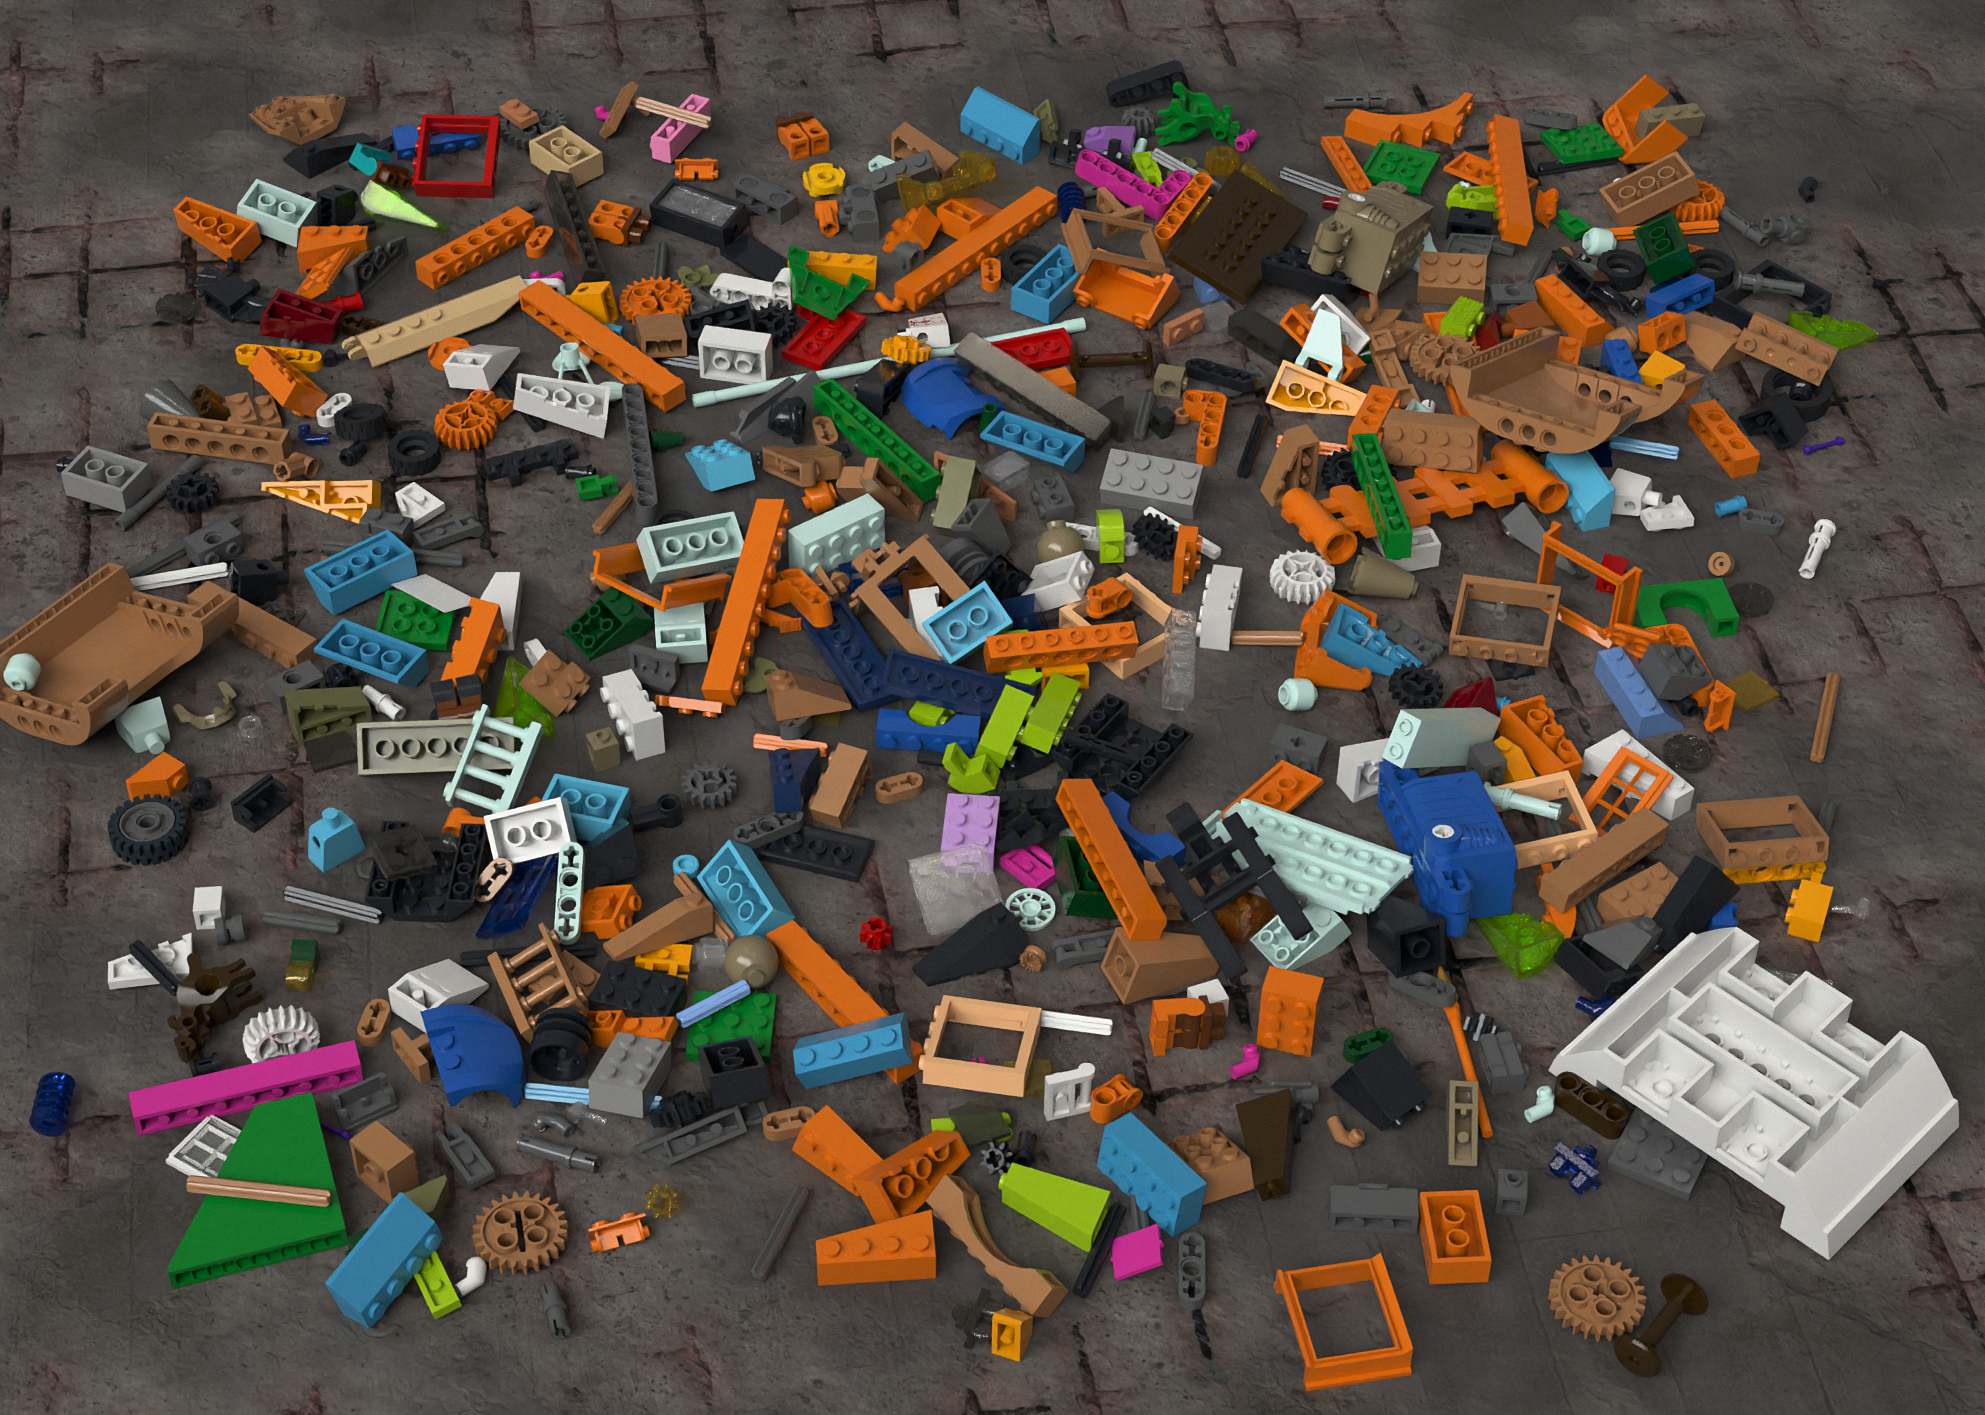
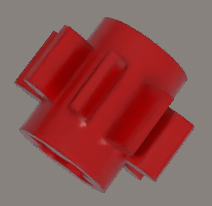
(876, 933)

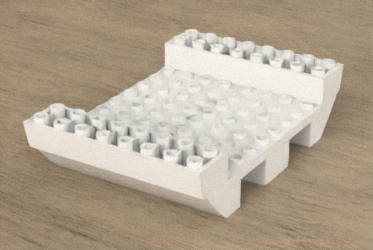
(1828, 1163)

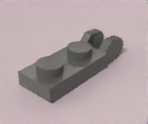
(465, 1157)

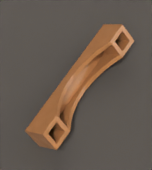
(960, 1208)

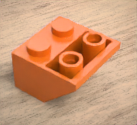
(917, 226)

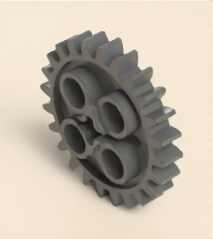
(548, 121)

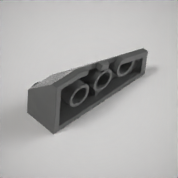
(370, 267)
(1528, 526)

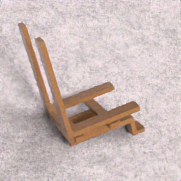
(883, 565)

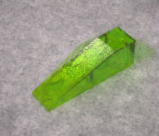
(388, 203)
(1839, 334)

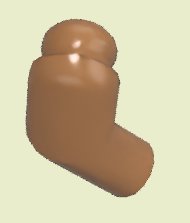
(1351, 1139)

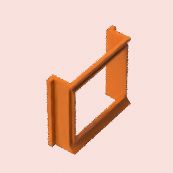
(1626, 586)
(686, 591)
(1352, 1367)

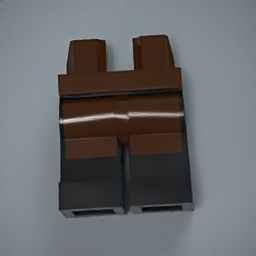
(447, 701)

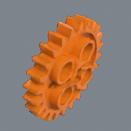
(667, 296)

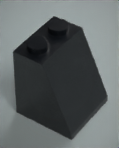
(1406, 937)
(1383, 1087)

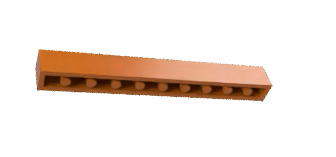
(1509, 180)
(981, 243)
(602, 345)
(746, 602)

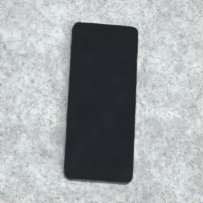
(754, 258)

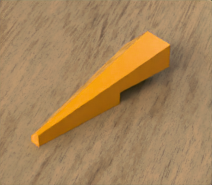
(337, 498)

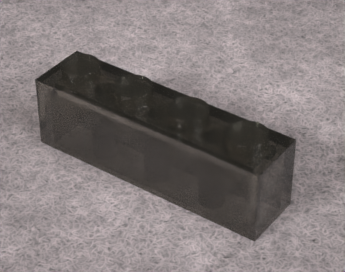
(1263, 336)

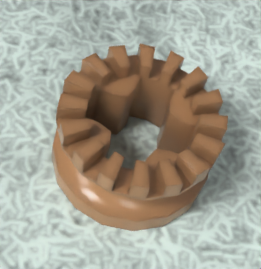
(1033, 958)

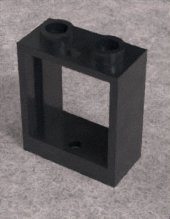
(1574, 959)

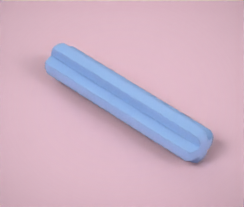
(713, 1003)

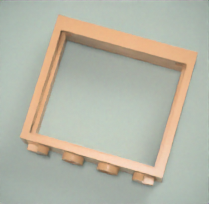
(1146, 654)
(1558, 847)
(978, 1075)

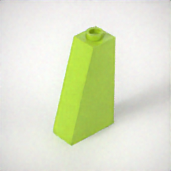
(1056, 1203)

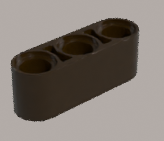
(1590, 1105)

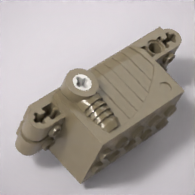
(1372, 236)

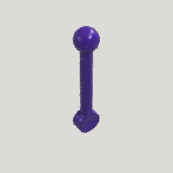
(1838, 441)
(342, 1133)

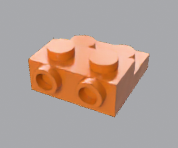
(1186, 556)
(609, 910)

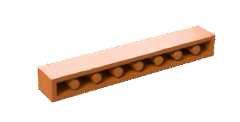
(1111, 860)
(832, 987)

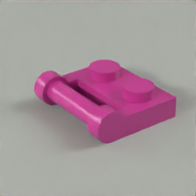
(1029, 869)

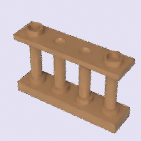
(1787, 348)
(513, 986)

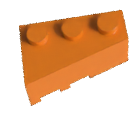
(321, 242)
(834, 1148)

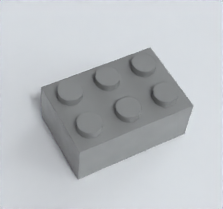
(106, 479)
(630, 1075)

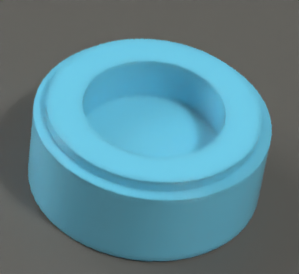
(687, 864)

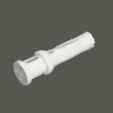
(1818, 542)

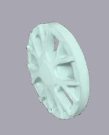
(1031, 909)

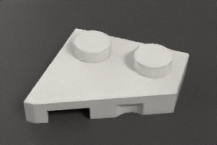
(418, 504)

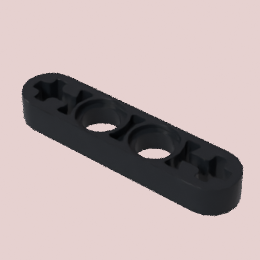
(1221, 375)

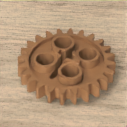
(1435, 355)
(497, 1235)
(1597, 1298)

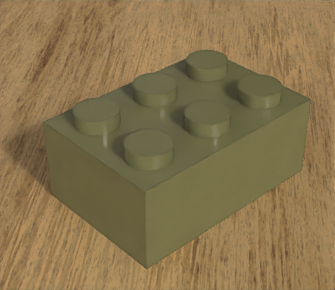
(959, 486)

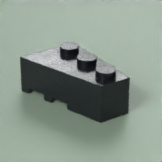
(737, 315)
(608, 857)

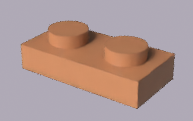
(519, 113)
(1183, 327)

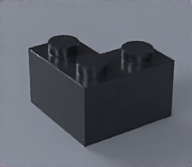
(1777, 418)

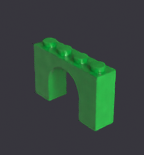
(1705, 597)

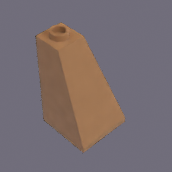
(1155, 966)

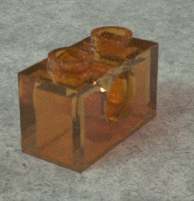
(1243, 916)

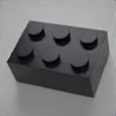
(638, 992)
(733, 1072)

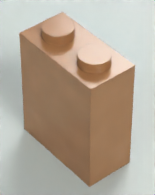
(661, 335)

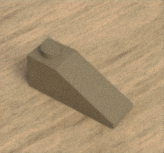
(1462, 1123)

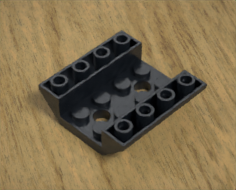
(1293, 272)
(1111, 723)
(450, 886)

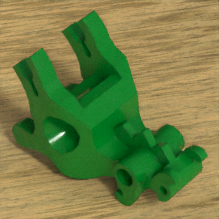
(1193, 114)

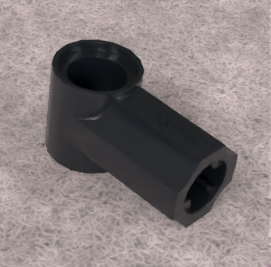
(664, 812)

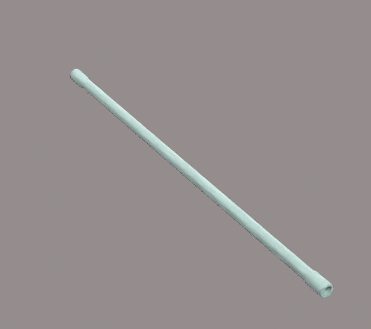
(712, 397)

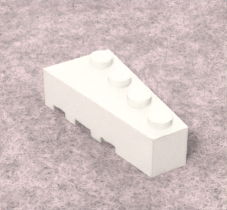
(564, 402)
(1219, 607)
(634, 714)
(1360, 769)
(1674, 800)

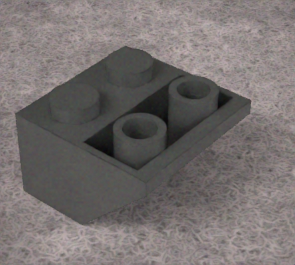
(1673, 671)

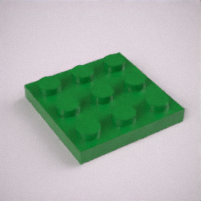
(1581, 143)
(1402, 165)
(415, 621)
(745, 1017)

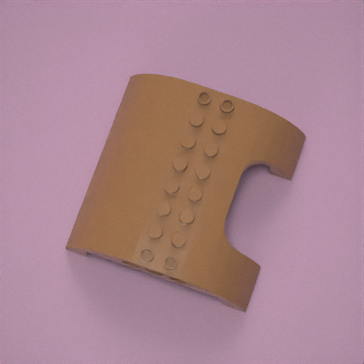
(1545, 401)
(103, 652)

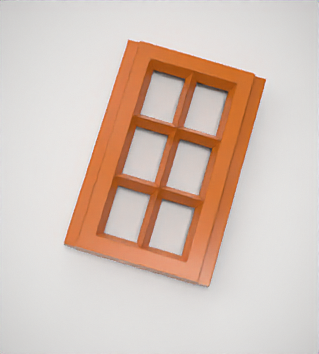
(323, 274)
(1610, 774)

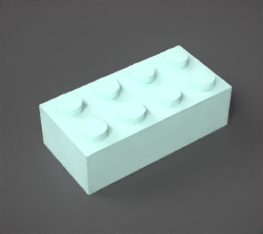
(837, 536)
(690, 547)

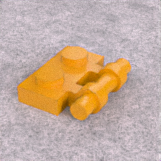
(670, 958)

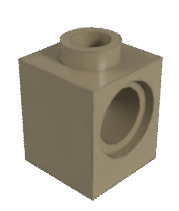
(1170, 381)
(602, 749)

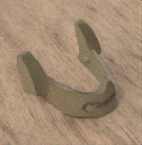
(216, 718)

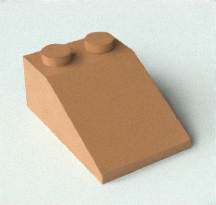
(799, 696)

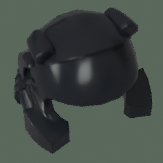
(788, 417)

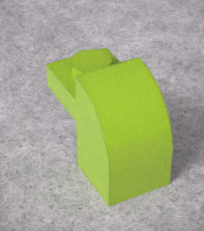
(1110, 535)
(967, 774)

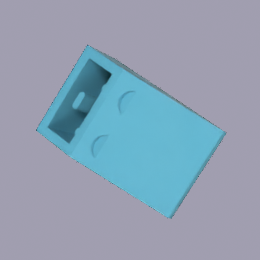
(721, 465)

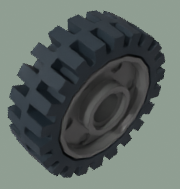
(148, 829)

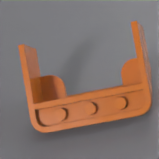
(1622, 119)

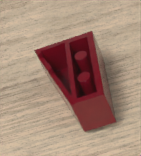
(300, 318)

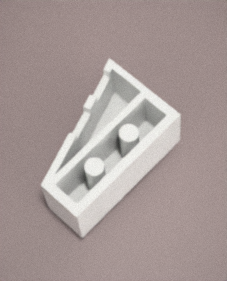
(923, 605)

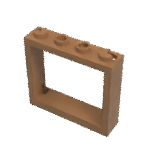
(1511, 593)
(1744, 813)

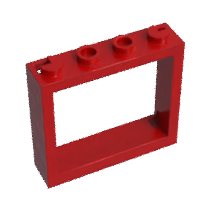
(456, 124)

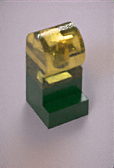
(302, 964)

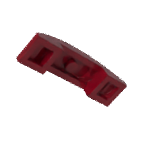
(1487, 333)

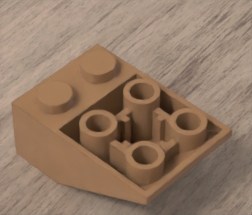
(1216, 1162)

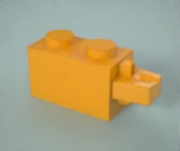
(1809, 909)

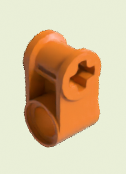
(1107, 597)
(1113, 1099)

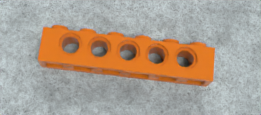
(475, 248)
(1060, 646)

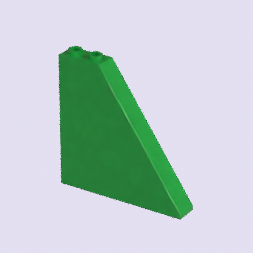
(235, 1234)

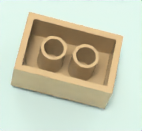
(568, 153)

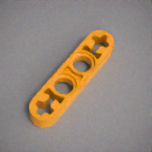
(304, 359)
(1774, 872)

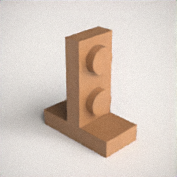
(1110, 206)
(414, 1053)

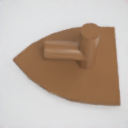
(1376, 318)

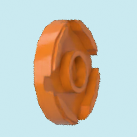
(440, 352)

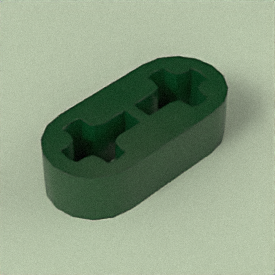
(1365, 1044)

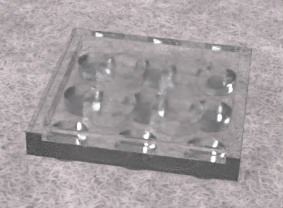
(954, 887)

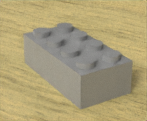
(1152, 481)

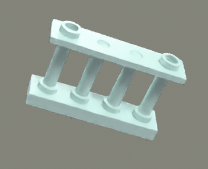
(520, 760)

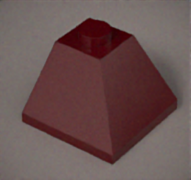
(1474, 696)

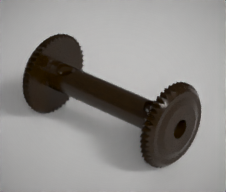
(1111, 359)
(1683, 1296)

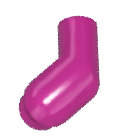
(1249, 1062)

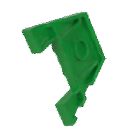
(819, 292)

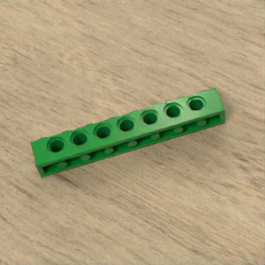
(875, 438)
(1381, 496)

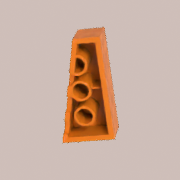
(217, 229)
(286, 383)
(478, 642)
(1542, 740)
(909, 1176)
(879, 1252)

